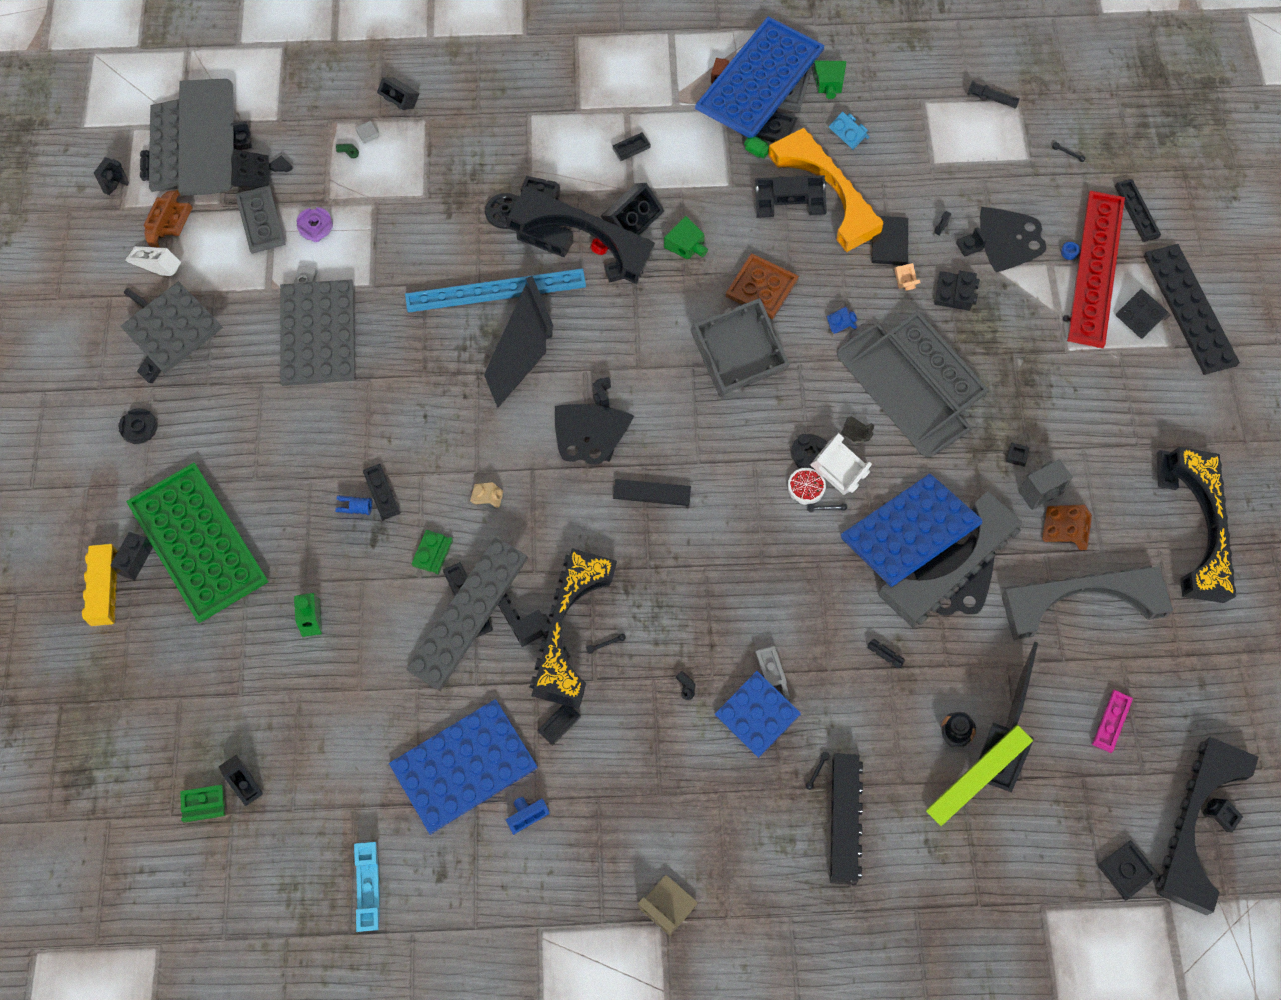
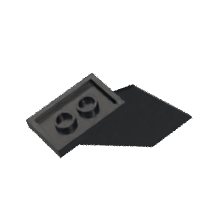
(520, 345)
(1008, 776)

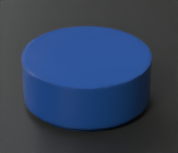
(1070, 250)

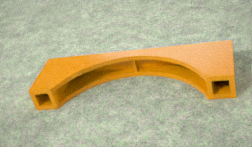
(803, 153)

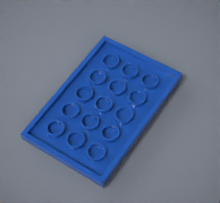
(911, 529)
(462, 766)

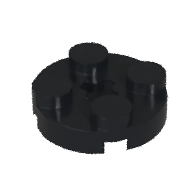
(803, 443)

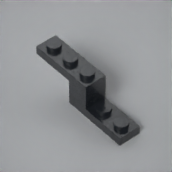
(527, 628)

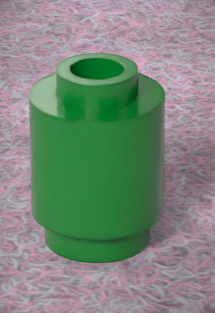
(757, 147)

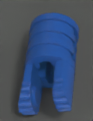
(356, 505)

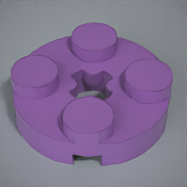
(316, 232)

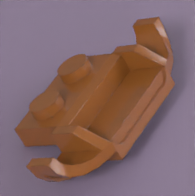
(166, 218)

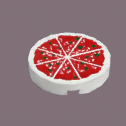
(806, 486)

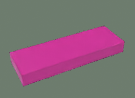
(1112, 721)

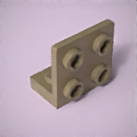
(667, 905)

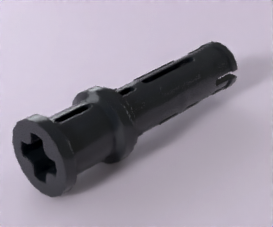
(988, 93)

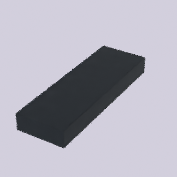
(381, 492)

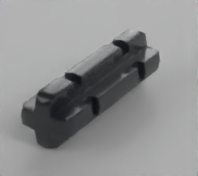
(144, 165)
(886, 653)

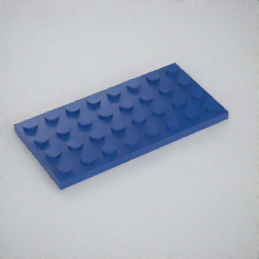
(759, 77)

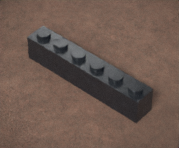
(845, 819)

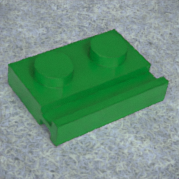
(432, 552)
(202, 803)

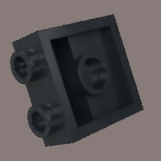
(957, 290)

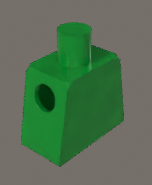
(829, 77)
(685, 240)
(308, 610)

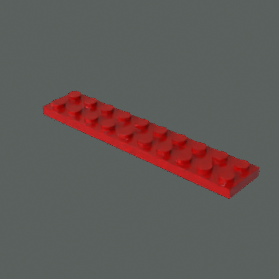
(1096, 270)

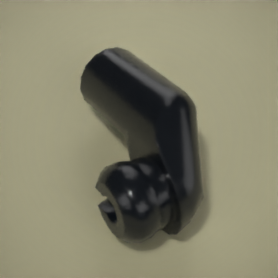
(688, 686)

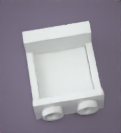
(840, 465)

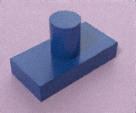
(526, 814)

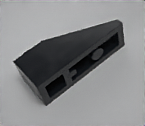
(549, 238)

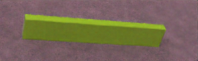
(979, 775)

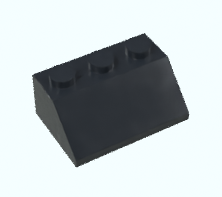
(634, 209)

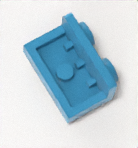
(848, 130)

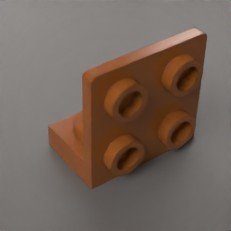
(1068, 524)

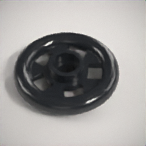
(490, 211)

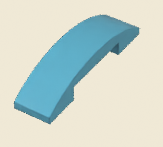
(367, 887)

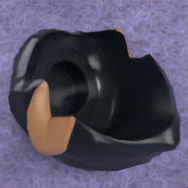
(958, 729)

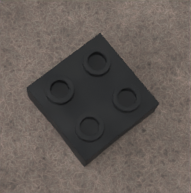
(249, 169)

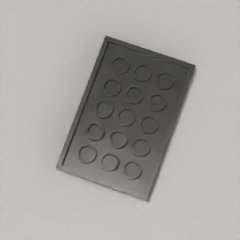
(317, 332)

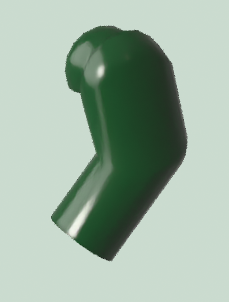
(349, 149)

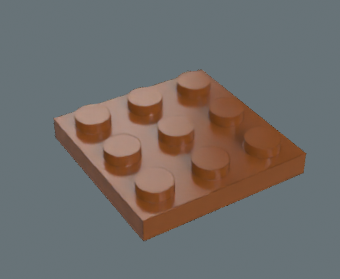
(763, 281)

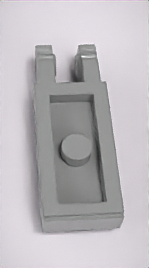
(772, 669)

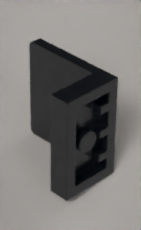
(1142, 313)

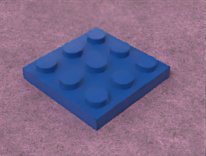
(758, 714)

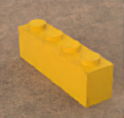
(100, 585)

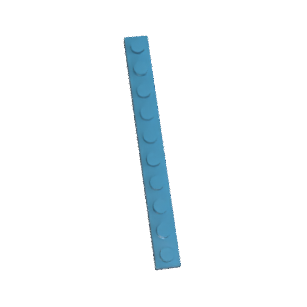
(492, 290)

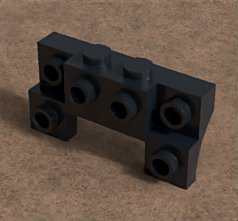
(788, 191)

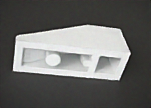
(155, 260)

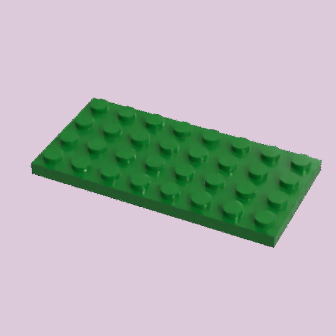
(197, 542)

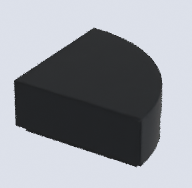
(280, 164)
(944, 222)

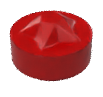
(598, 247)

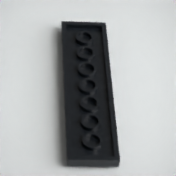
(1191, 309)

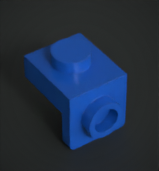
(842, 319)

